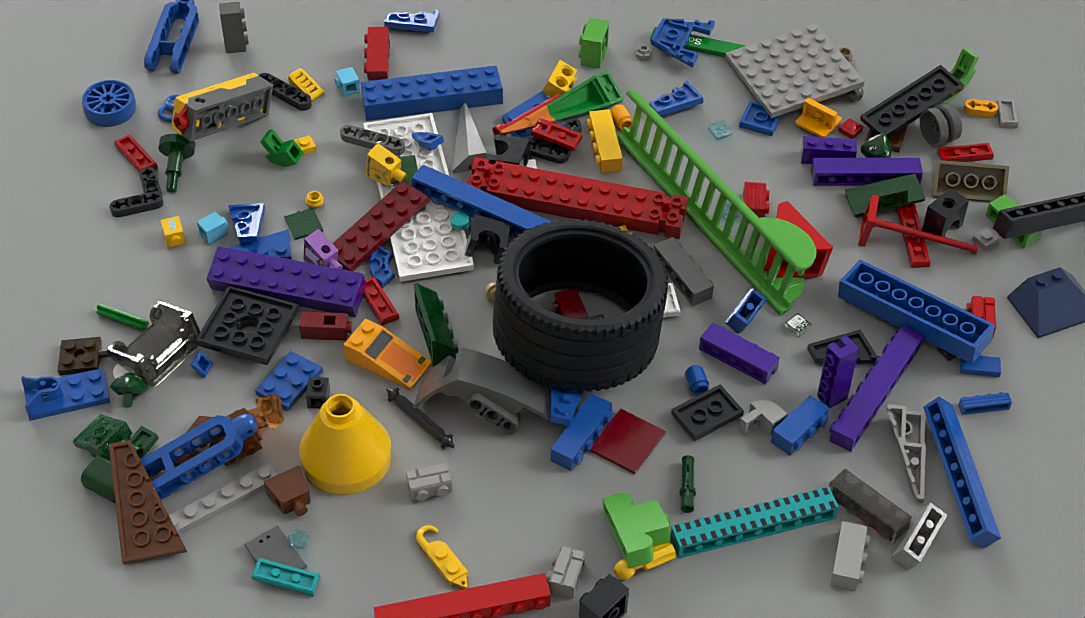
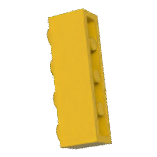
(605, 141)

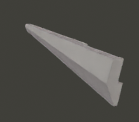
(468, 142)
(910, 435)

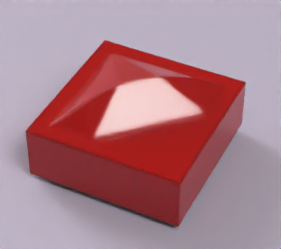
(850, 128)

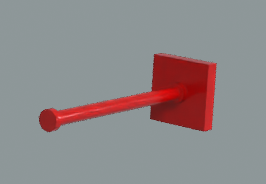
(870, 221)

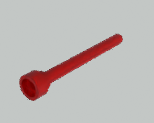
(497, 129)

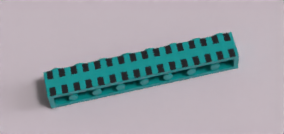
(753, 522)

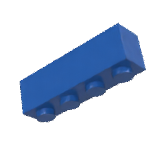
(580, 436)

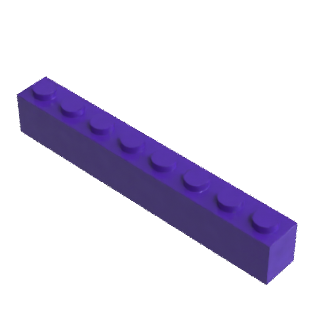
(876, 388)

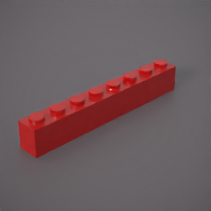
(482, 601)

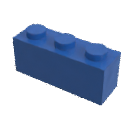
(800, 425)

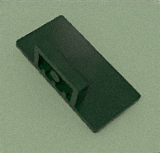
(891, 193)

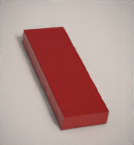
(134, 153)
(966, 153)
(379, 302)

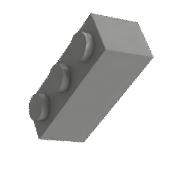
(919, 536)
(850, 556)

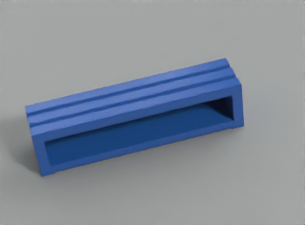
(985, 403)

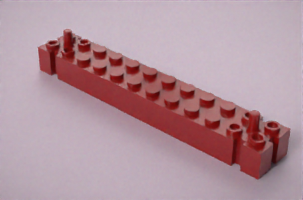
(581, 197)

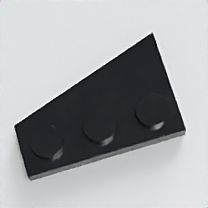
(865, 355)

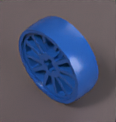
(108, 103)

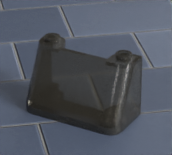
(160, 346)

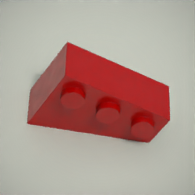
(377, 53)

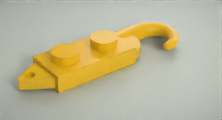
(443, 559)

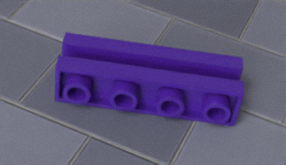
(739, 353)
(837, 372)

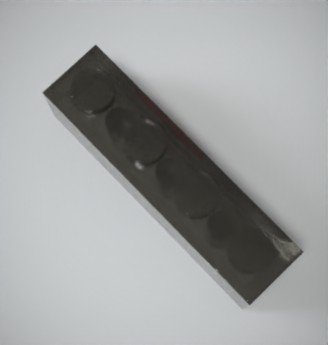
(869, 506)

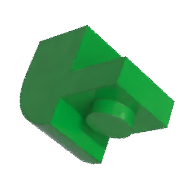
(281, 152)

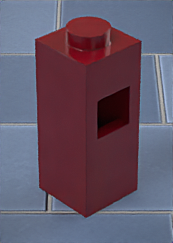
(325, 326)

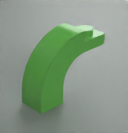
(964, 68)

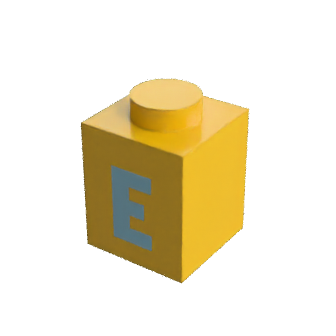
(173, 231)

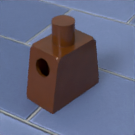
(289, 491)

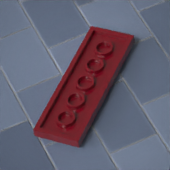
(379, 225)

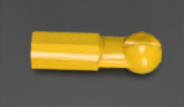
(662, 554)

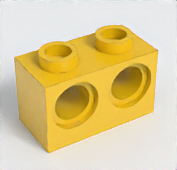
(560, 79)

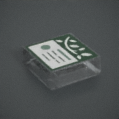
(797, 325)

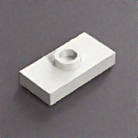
(672, 306)

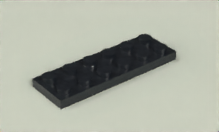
(910, 101)

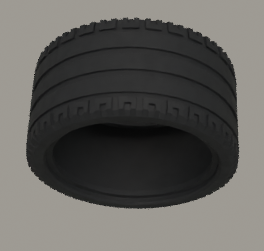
(571, 350)

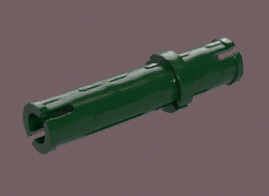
(687, 502)

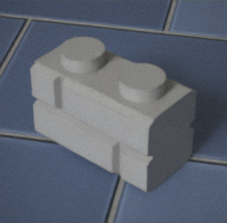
(429, 482)
(566, 571)

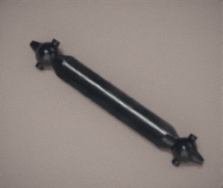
(420, 417)

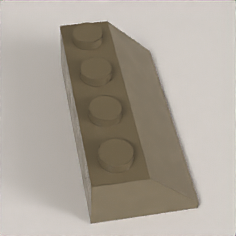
(970, 179)

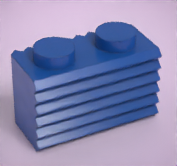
(746, 310)

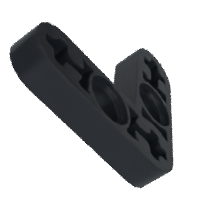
(549, 155)
(149, 196)

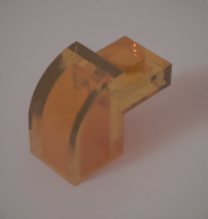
(268, 411)

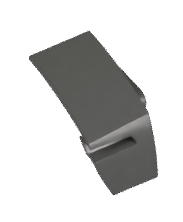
(489, 387)

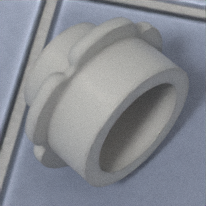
(643, 52)

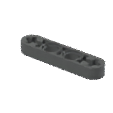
(352, 135)

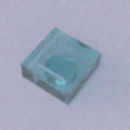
(720, 129)

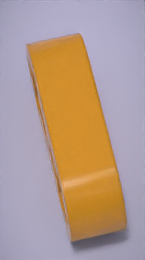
(980, 108)

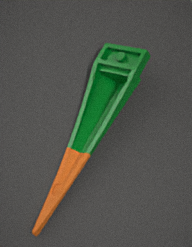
(591, 95)

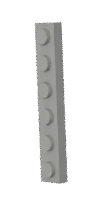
(221, 499)

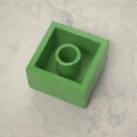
(594, 42)

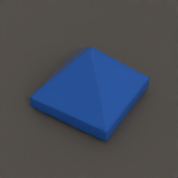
(201, 364)

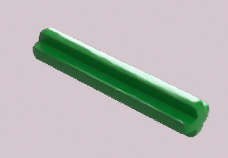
(122, 317)

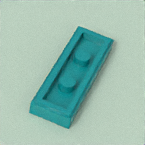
(285, 577)

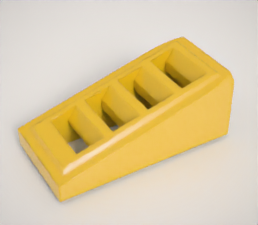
(299, 76)

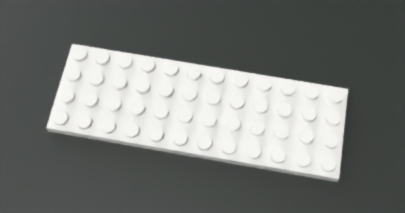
(426, 242)

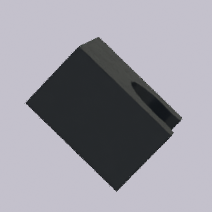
(511, 150)
(944, 211)
(487, 234)

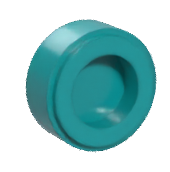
(459, 221)

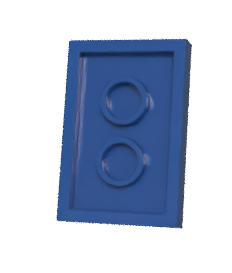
(289, 379)

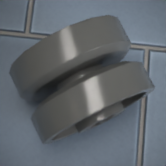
(940, 124)

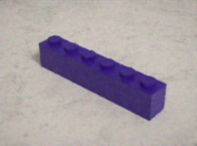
(862, 170)

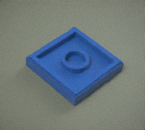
(758, 120)

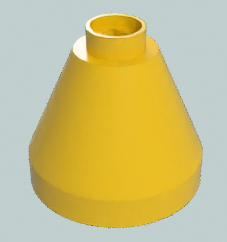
(345, 448)

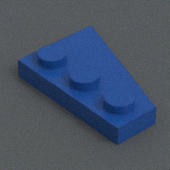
(419, 22)
(678, 100)
(247, 221)

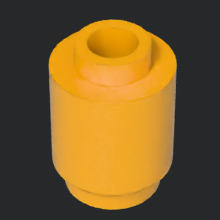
(621, 116)

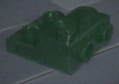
(100, 434)

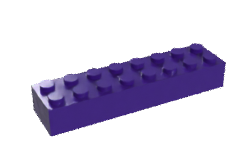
(288, 280)

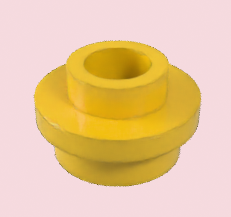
(314, 199)

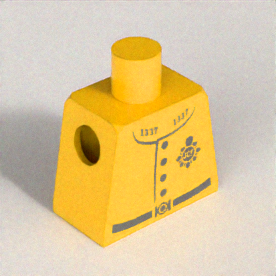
(384, 166)

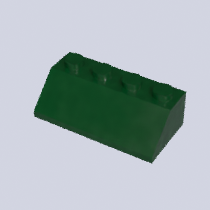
(434, 324)

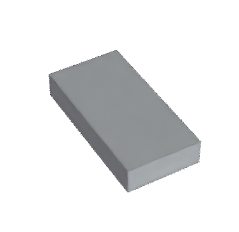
(1007, 113)

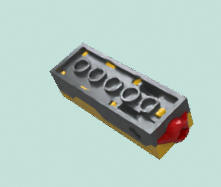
(221, 106)

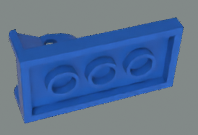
(65, 393)

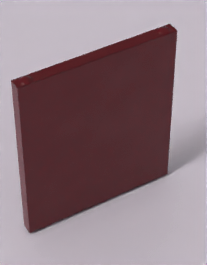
(627, 441)

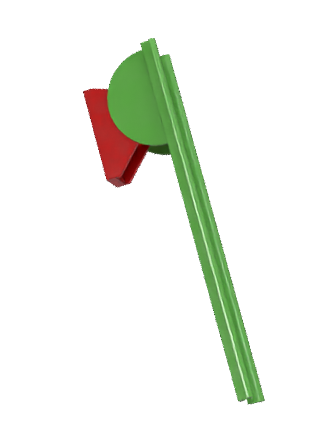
(791, 243)

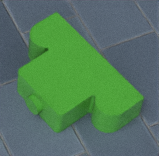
(636, 527)

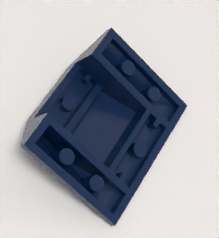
(1050, 302)

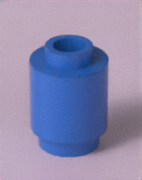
(697, 379)

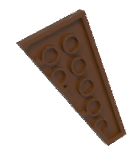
(141, 516)

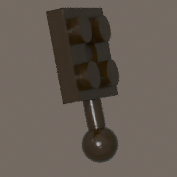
(89, 361)

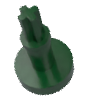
(176, 149)

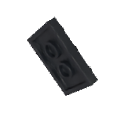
(707, 412)

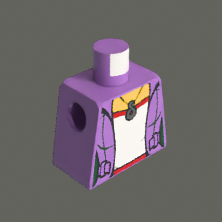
(320, 251)

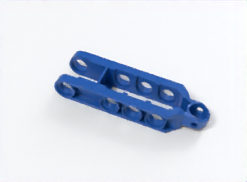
(160, 46)
(166, 456)

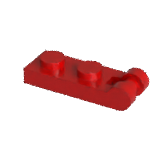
(557, 134)

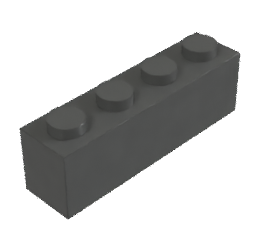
(684, 272)

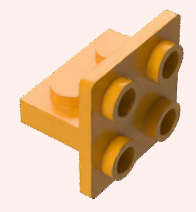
(818, 118)

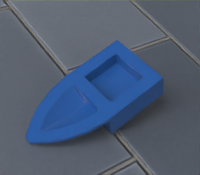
(428, 140)

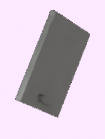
(275, 549)

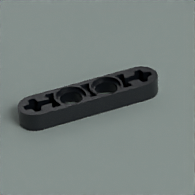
(300, 100)

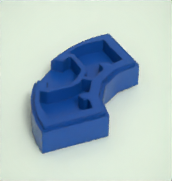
(380, 266)

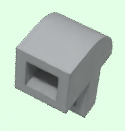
(762, 414)

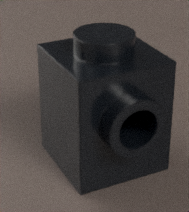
(317, 392)

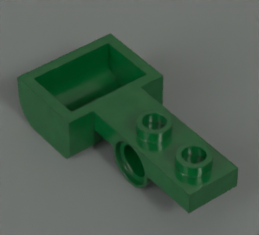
(98, 473)

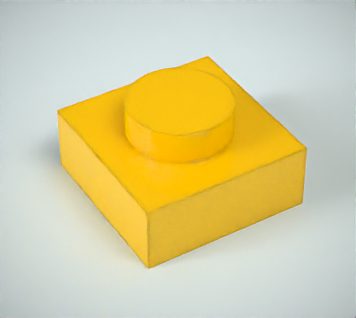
(306, 144)

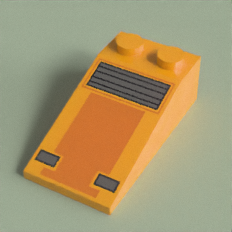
(385, 355)

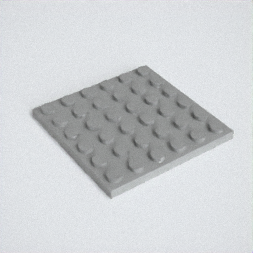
(794, 68)

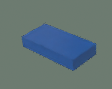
(982, 366)

